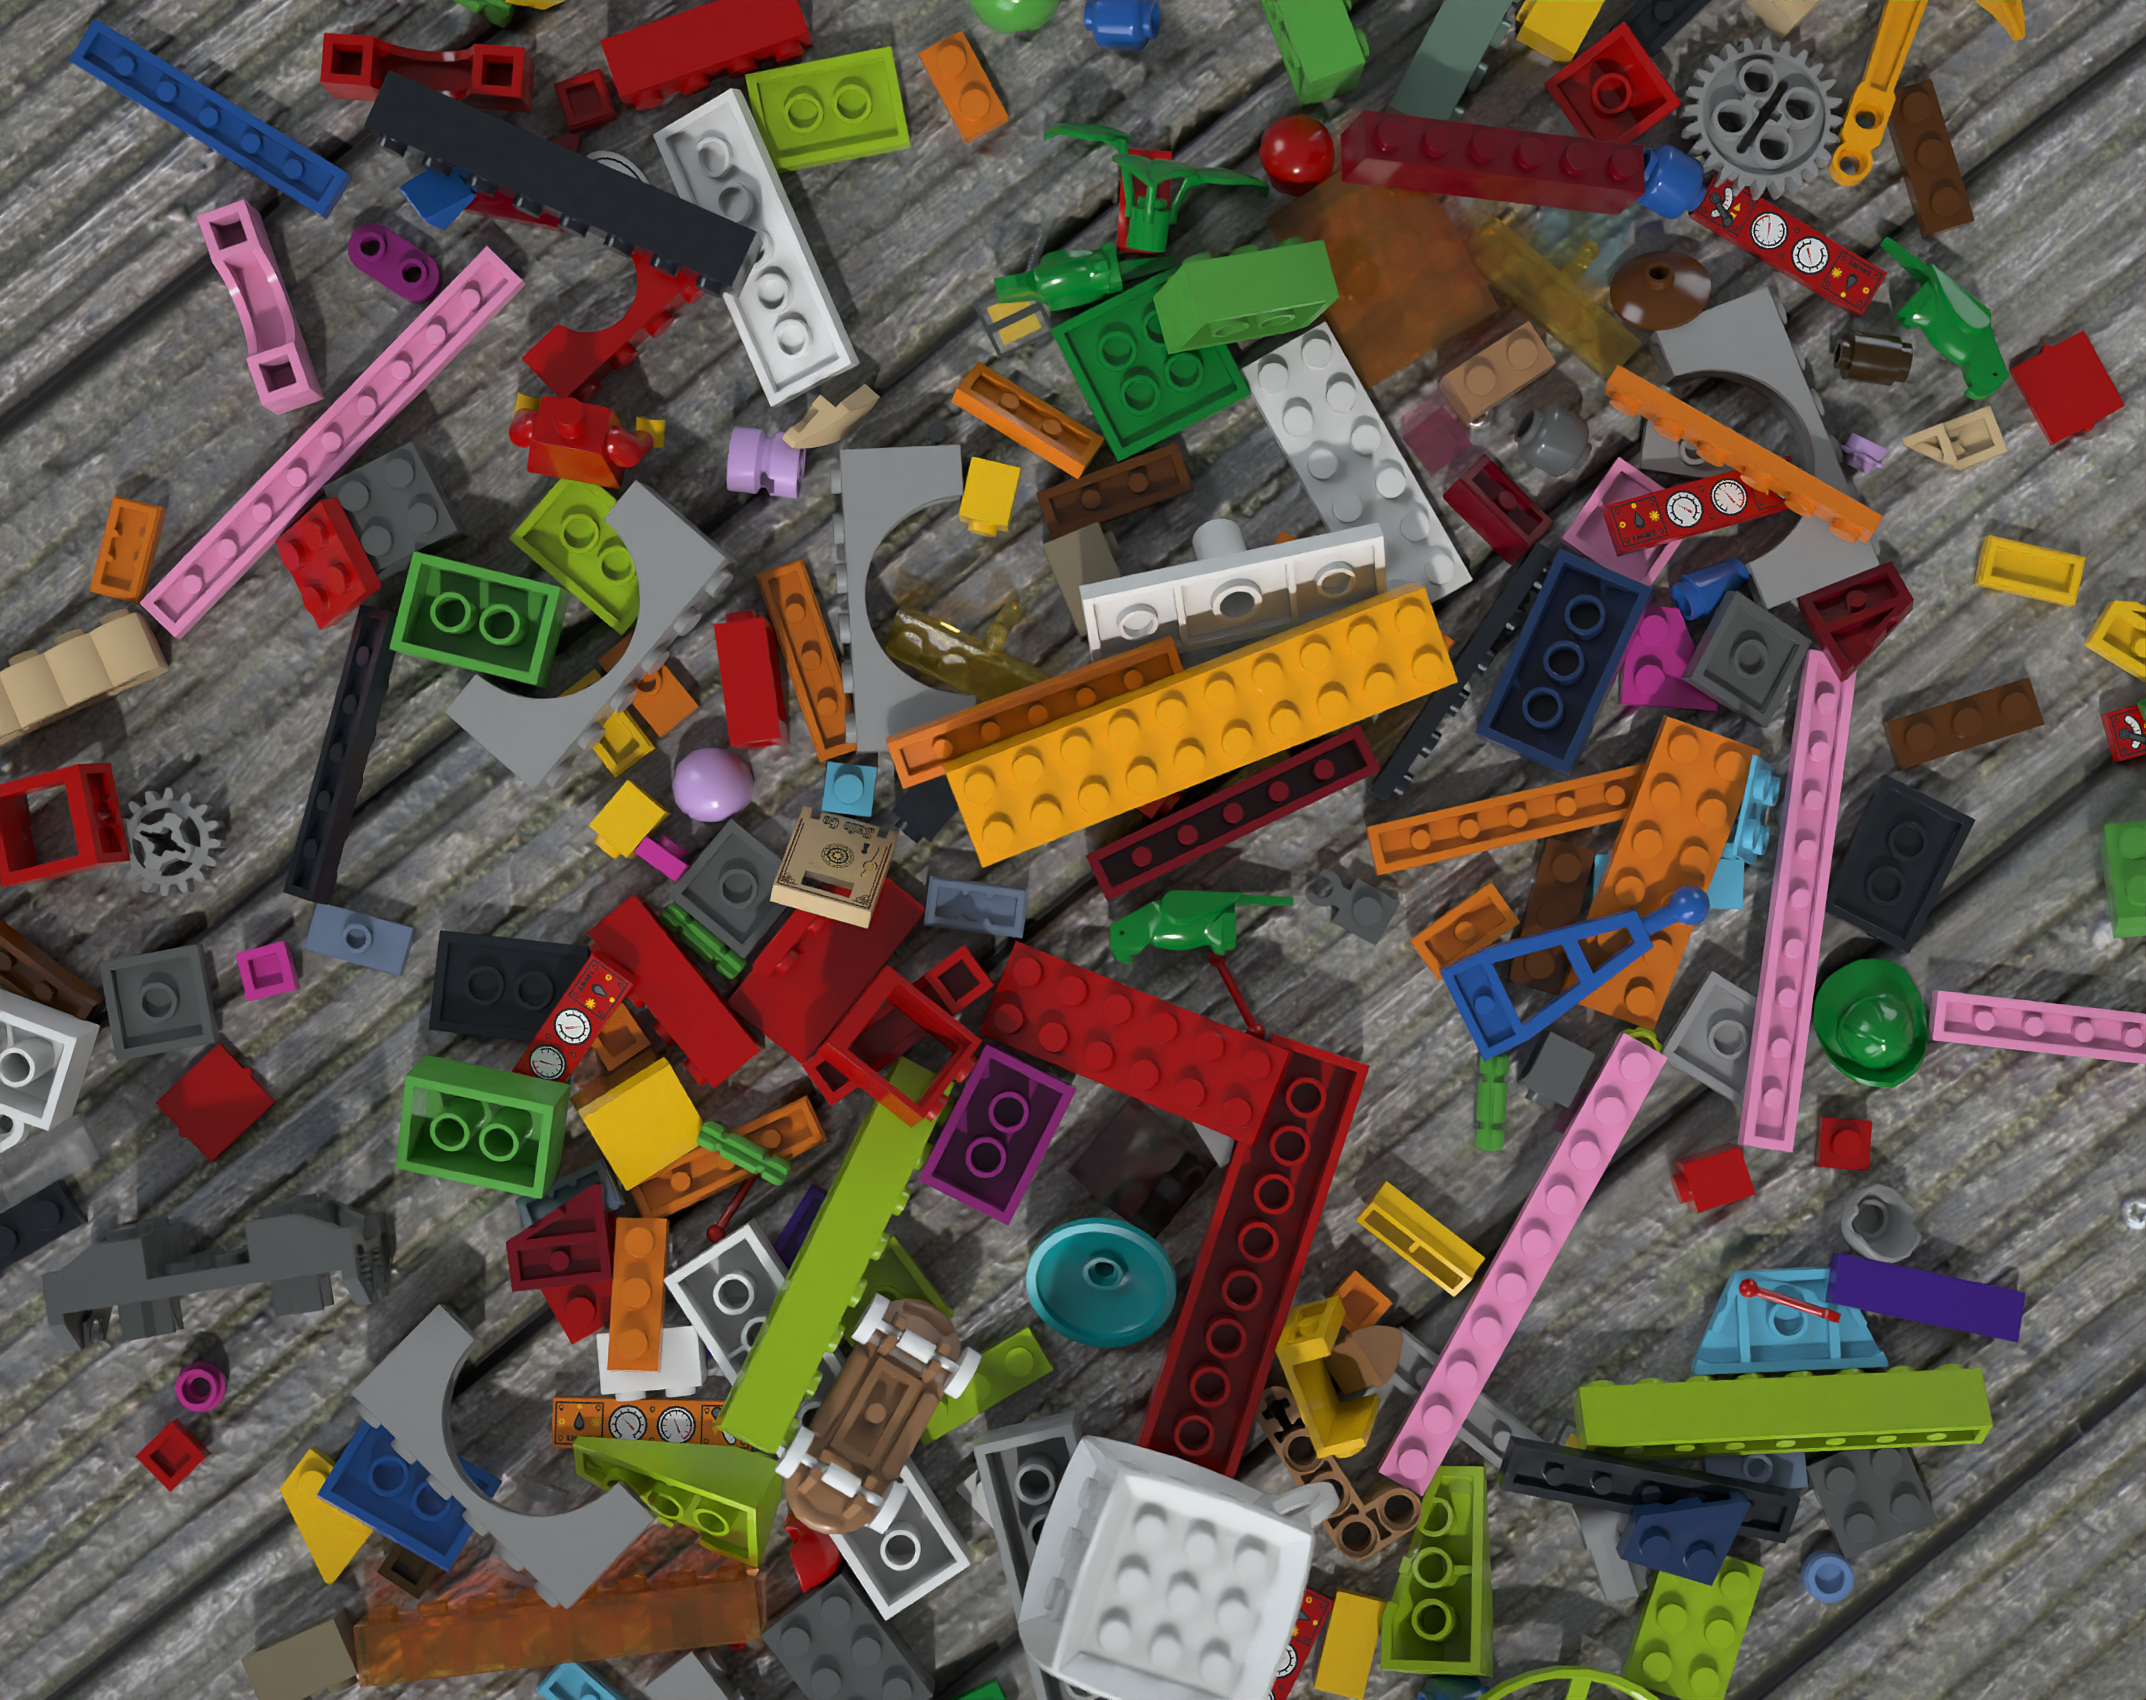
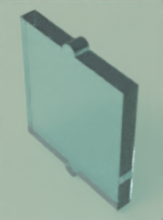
(1567, 230)

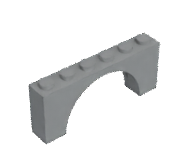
(1750, 347)
(876, 495)
(675, 575)
(413, 1401)

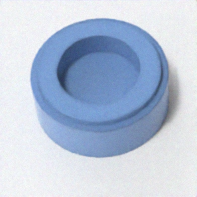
(1827, 1576)

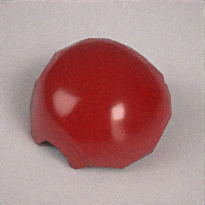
(1297, 154)
(812, 1555)

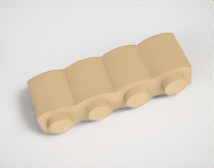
(77, 673)

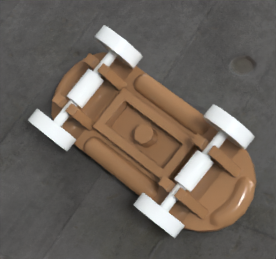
(873, 1416)

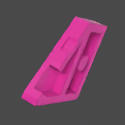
(1658, 661)

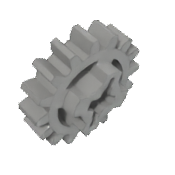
(180, 825)

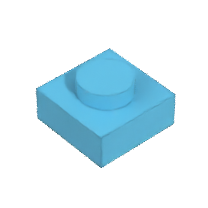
(849, 789)

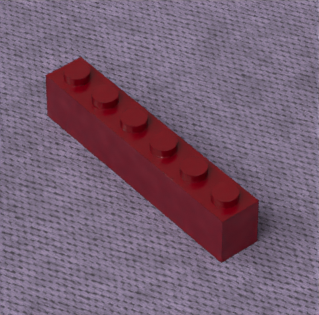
(1491, 163)
(1232, 813)

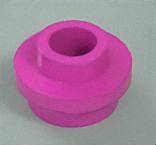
(187, 1392)

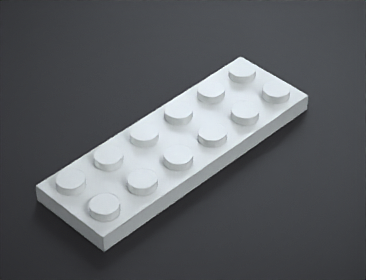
(785, 304)
(1351, 459)

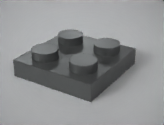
(1746, 659)
(732, 888)
(159, 1002)
(1869, 1496)

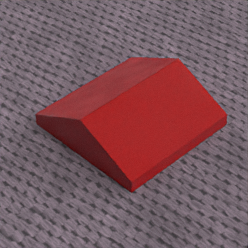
(1614, 89)

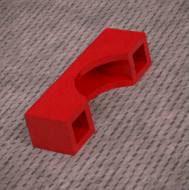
(478, 76)
(578, 361)
(890, 1032)

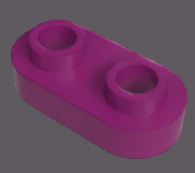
(393, 262)

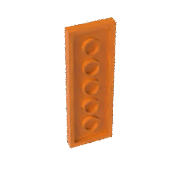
(1665, 842)

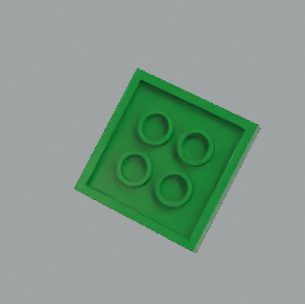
(1133, 382)

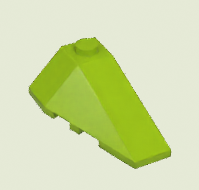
(708, 1488)
(1444, 1590)

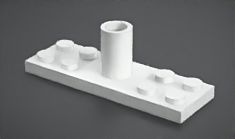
(1234, 590)

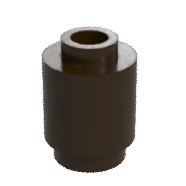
(1873, 358)

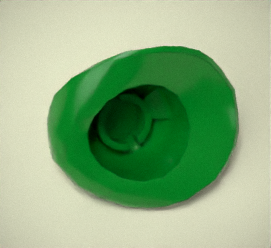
(1872, 1022)

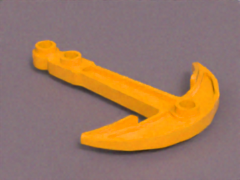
(1875, 93)

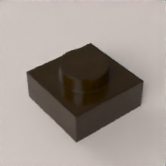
(408, 1571)

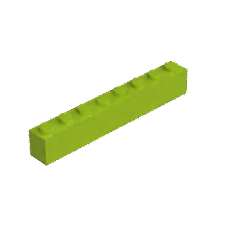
(830, 1268)
(1784, 1413)

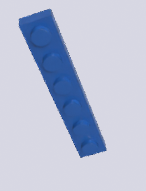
(210, 119)

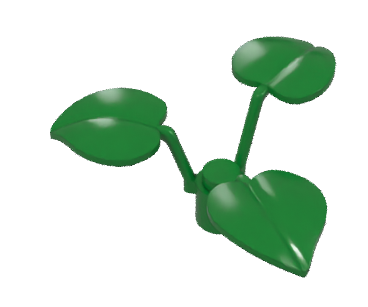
(1150, 216)

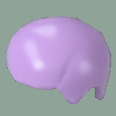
(712, 785)

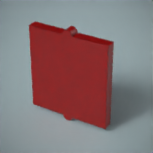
(2067, 388)
(216, 1102)

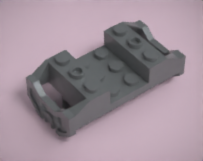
(152, 1264)

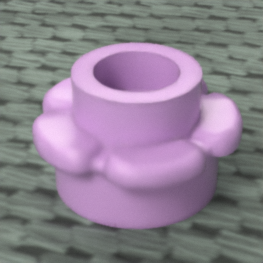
(1863, 454)

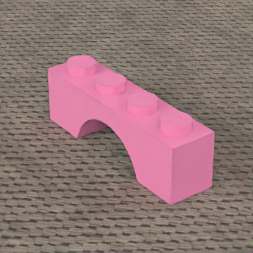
(272, 333)

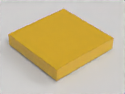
(643, 1123)

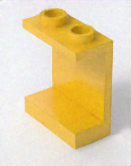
(1331, 1425)

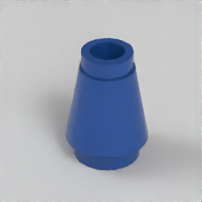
(1703, 589)

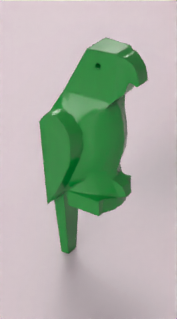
(1077, 277)
(1952, 323)
(1184, 922)

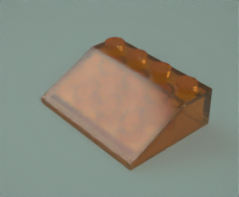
(1396, 271)

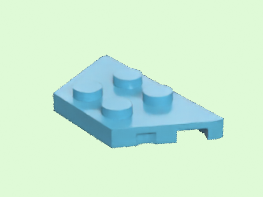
(1772, 1337)

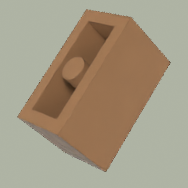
(1496, 373)

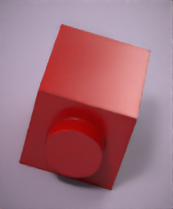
(1712, 1178)

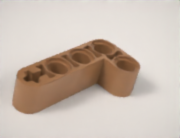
(1352, 1508)

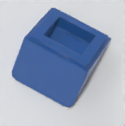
(438, 198)

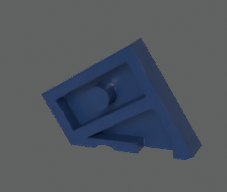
(1684, 1536)

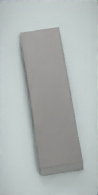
(1487, 1424)

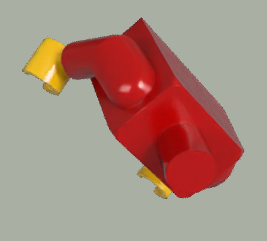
(580, 439)

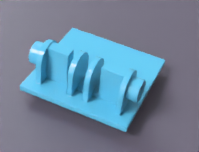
(1751, 835)

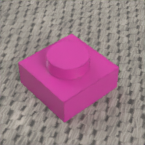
(665, 856)
(268, 971)

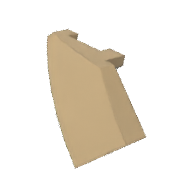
(828, 423)
(1960, 440)

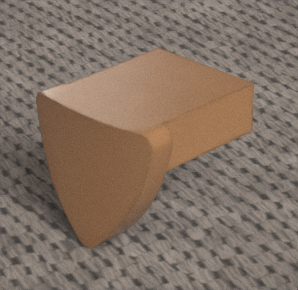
(1365, 1357)

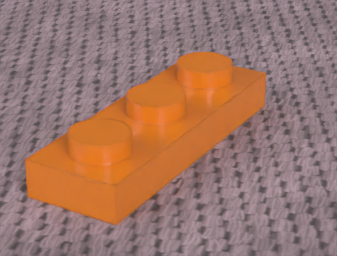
(1027, 420)
(638, 1295)

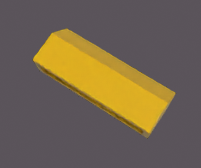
(1419, 1238)

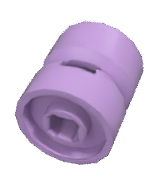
(764, 462)

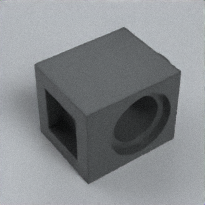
(1555, 1070)

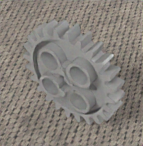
(1798, 143)

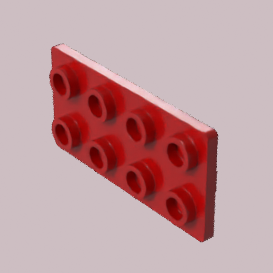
(820, 969)

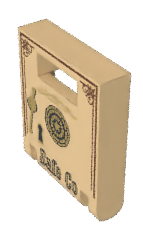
(839, 854)

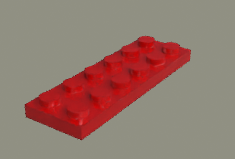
(1136, 1043)

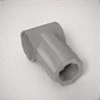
(1600, 1535)

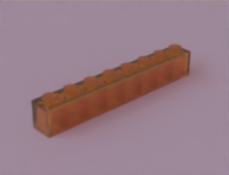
(529, 1633)

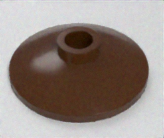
(1660, 290)

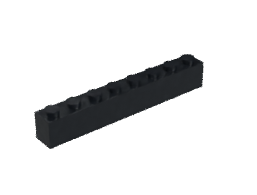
(564, 185)

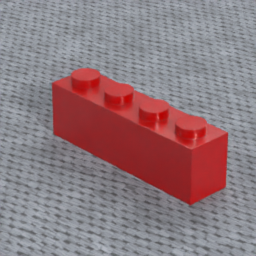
(703, 46)
(676, 993)

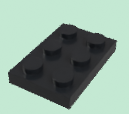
(1896, 863)
(500, 983)

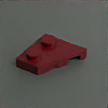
(1856, 615)
(564, 1245)

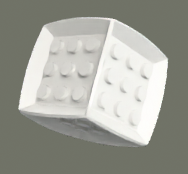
(1167, 1577)

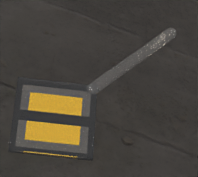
(1019, 323)

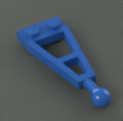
(1486, 1004)

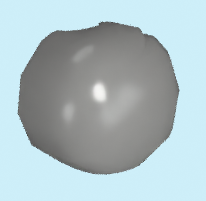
(1879, 1224)

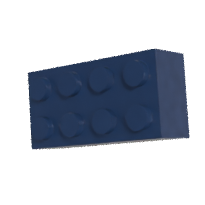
(1565, 663)

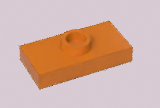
(127, 549)
(659, 696)

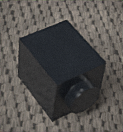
(926, 809)

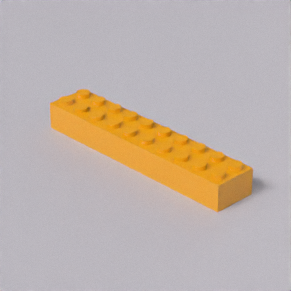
(1200, 723)

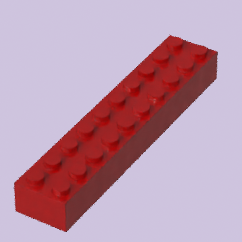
(1251, 1264)

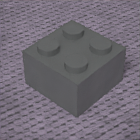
(398, 509)

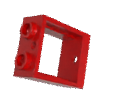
(751, 681)
(98, 840)
(929, 1016)

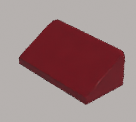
(1497, 509)

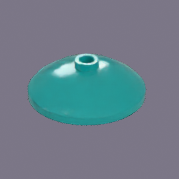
(1095, 1300)

